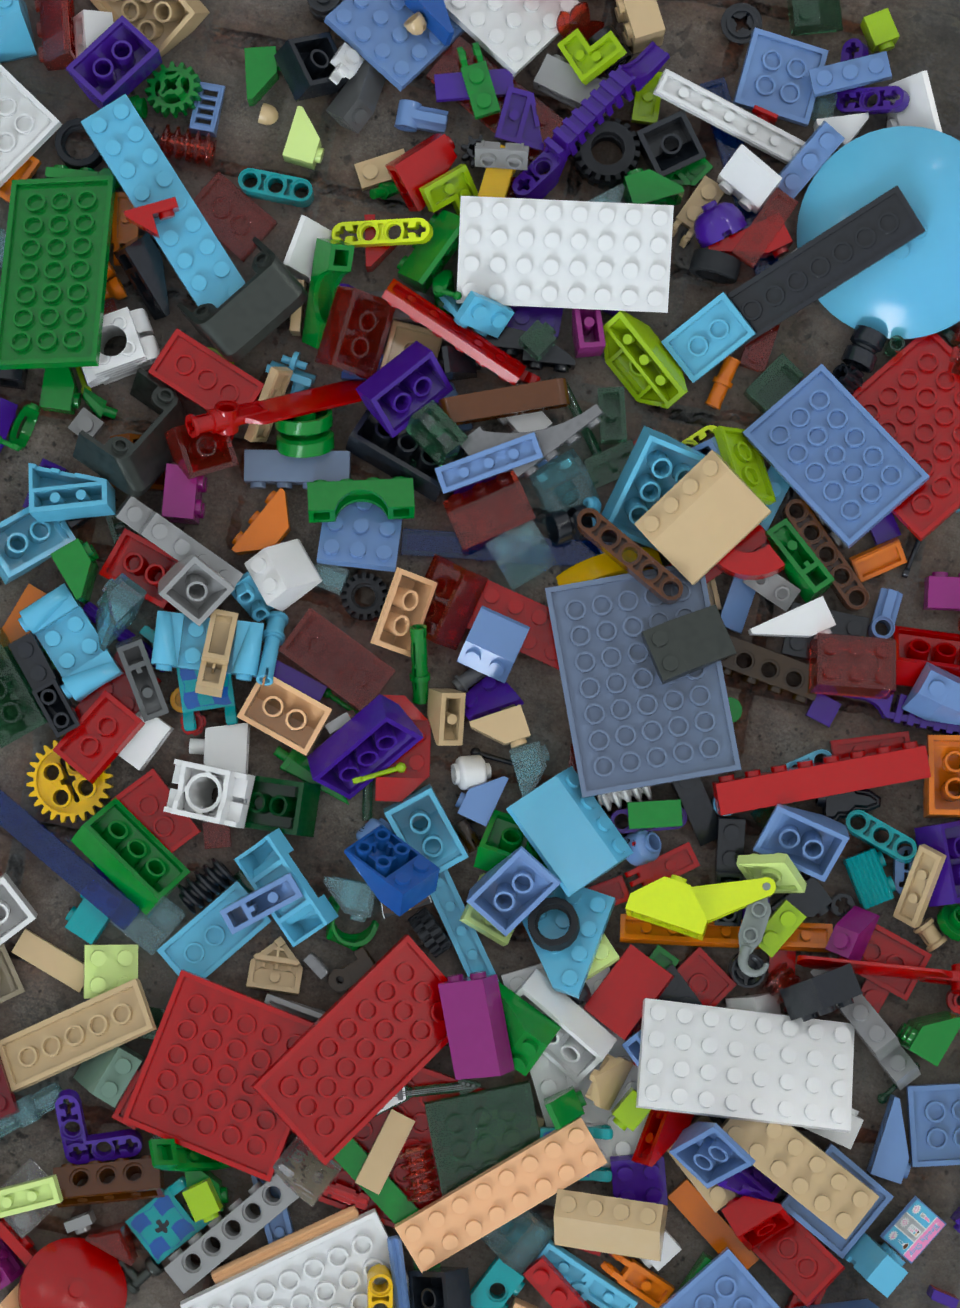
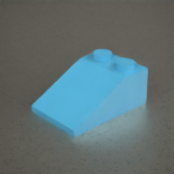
(29, 543)
(426, 828)

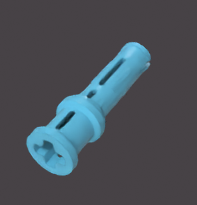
(273, 638)

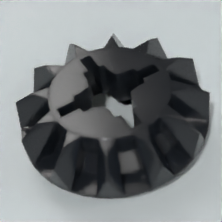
(738, 12)

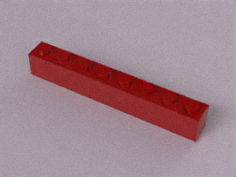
(821, 779)

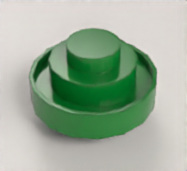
(949, 921)

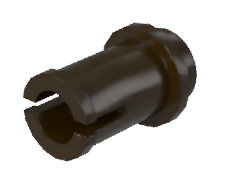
(467, 834)

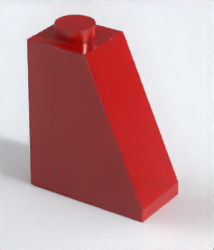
(421, 166)

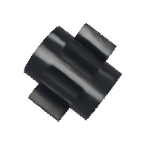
(469, 149)
(849, 376)

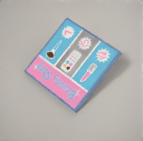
(913, 1229)

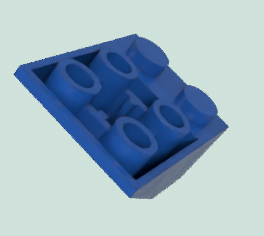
(393, 869)

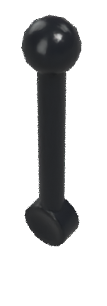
(905, 573)
(476, 751)

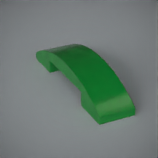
(174, 1157)

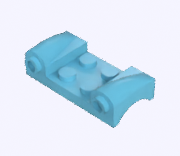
(70, 642)
(181, 644)
(271, 860)

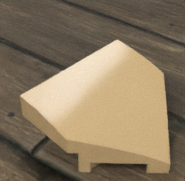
(275, 970)
(608, 1081)

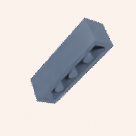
(273, 468)

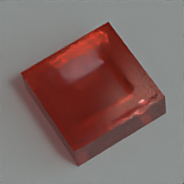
(216, 835)

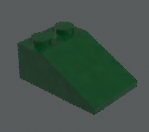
(284, 806)

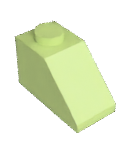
(303, 142)

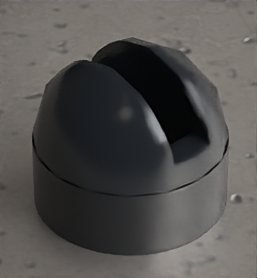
(585, 995)

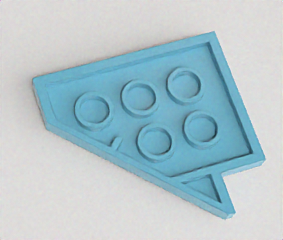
(570, 966)

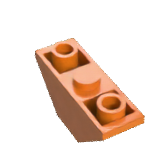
(265, 527)

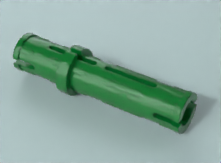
(419, 674)

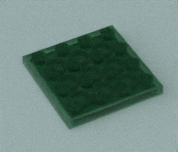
(479, 1130)

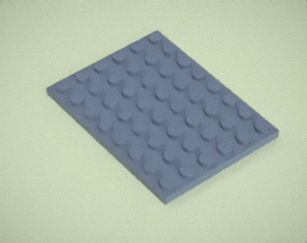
(619, 714)

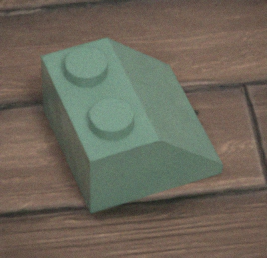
(110, 1073)

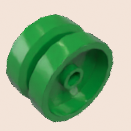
(306, 435)

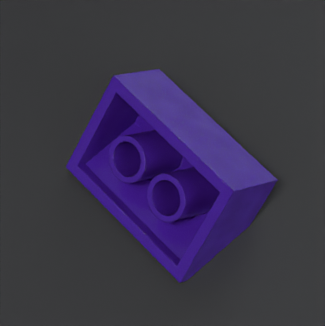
(114, 63)
(404, 387)
(945, 839)

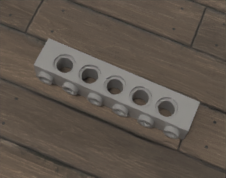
(187, 1274)

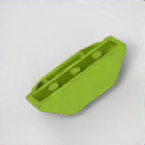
(642, 362)

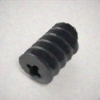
(205, 884)

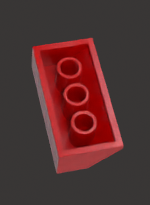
(920, 646)

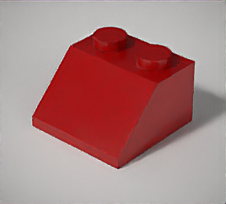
(756, 1219)

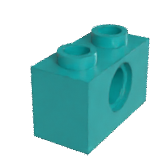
(496, 1273)

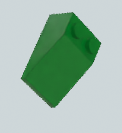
(527, 1030)

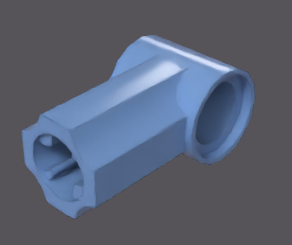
(413, 117)
(885, 612)

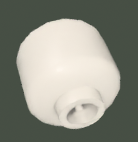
(470, 771)

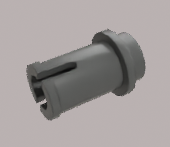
(467, 679)

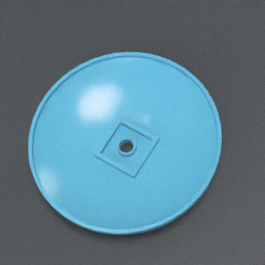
(918, 284)

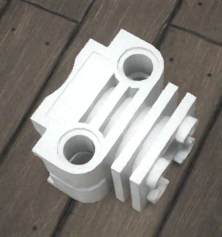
(139, 352)
(195, 794)

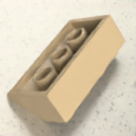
(609, 1224)

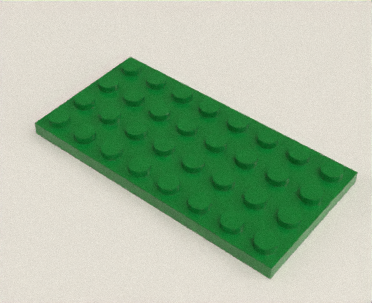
(55, 271)

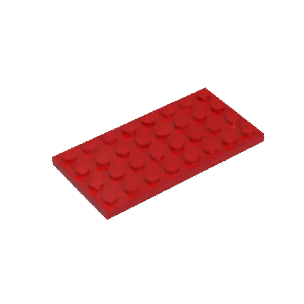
(359, 1051)

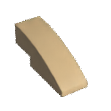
(216, 653)

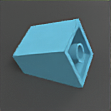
(15, 31)

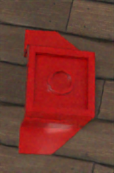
(399, 785)

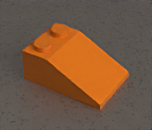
(942, 789)

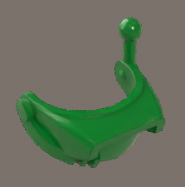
(444, 285)
(32, 413)
(351, 941)

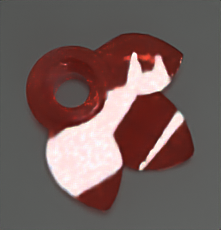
(578, 18)

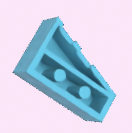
(68, 496)
(877, 1264)

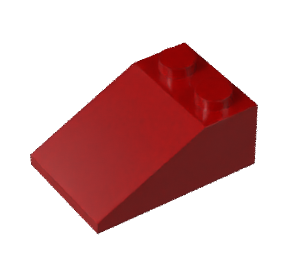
(142, 564)

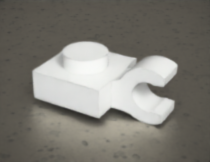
(346, 62)

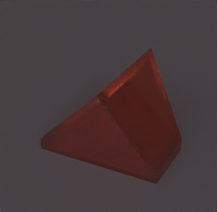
(115, 1241)

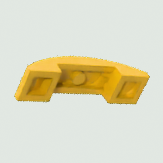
(601, 567)

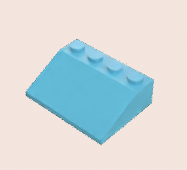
(647, 476)
(569, 831)

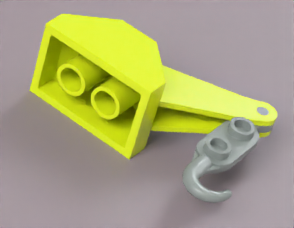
(690, 909)

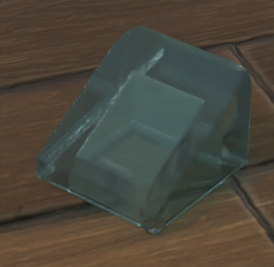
(824, 106)

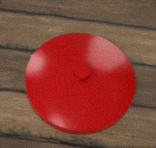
(72, 1276)

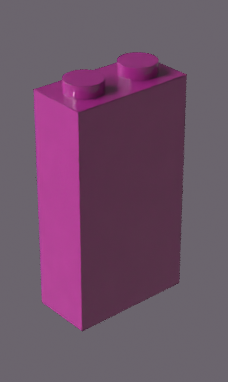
(476, 1026)

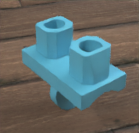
(301, 379)
(250, 598)

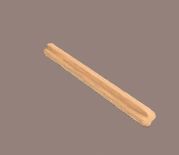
(284, 1244)

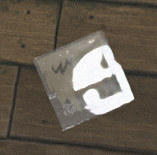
(304, 1172)

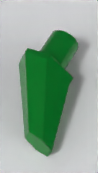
(384, 191)
(98, 405)

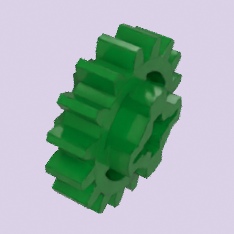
(173, 89)

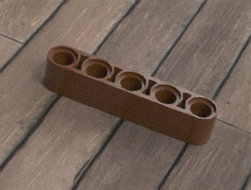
(506, 401)
(623, 544)
(837, 561)

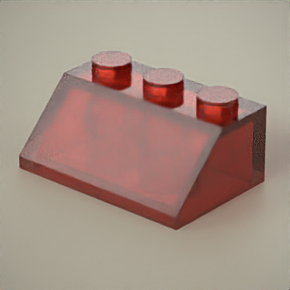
(57, 33)
(488, 509)
(452, 601)

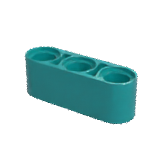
(266, 179)
(873, 825)

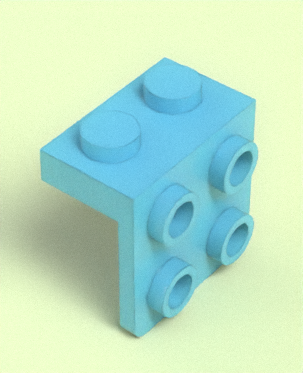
(480, 313)

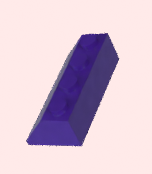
(363, 746)

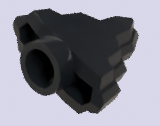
(842, 804)

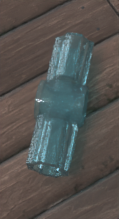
(31, 1109)

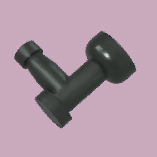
(137, 1279)

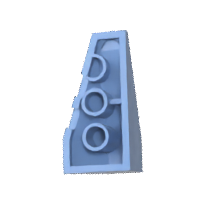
(935, 696)

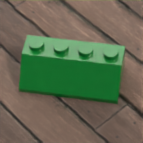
(130, 855)

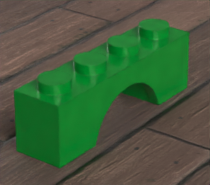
(330, 265)
(391, 495)

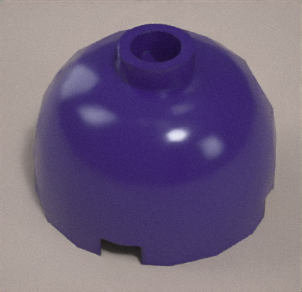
(717, 222)

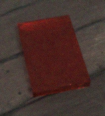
(233, 216)

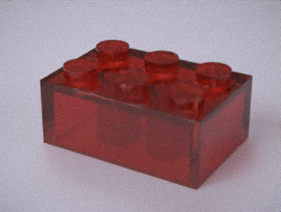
(355, 332)
(852, 666)

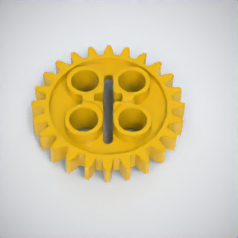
(47, 789)

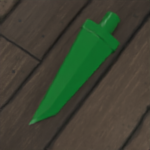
(298, 766)

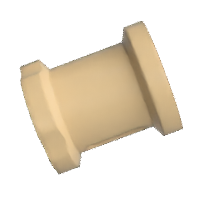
(930, 935)

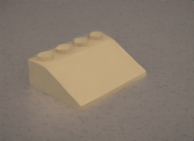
(160, 21)
(702, 517)

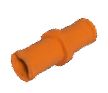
(722, 382)

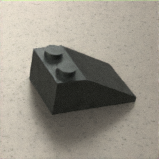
(688, 643)

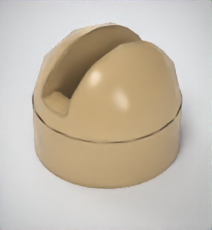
(416, 24)
(268, 114)

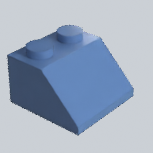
(493, 644)

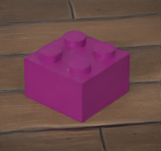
(183, 496)

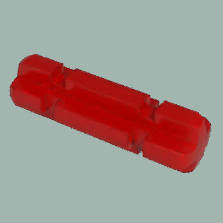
(347, 1195)

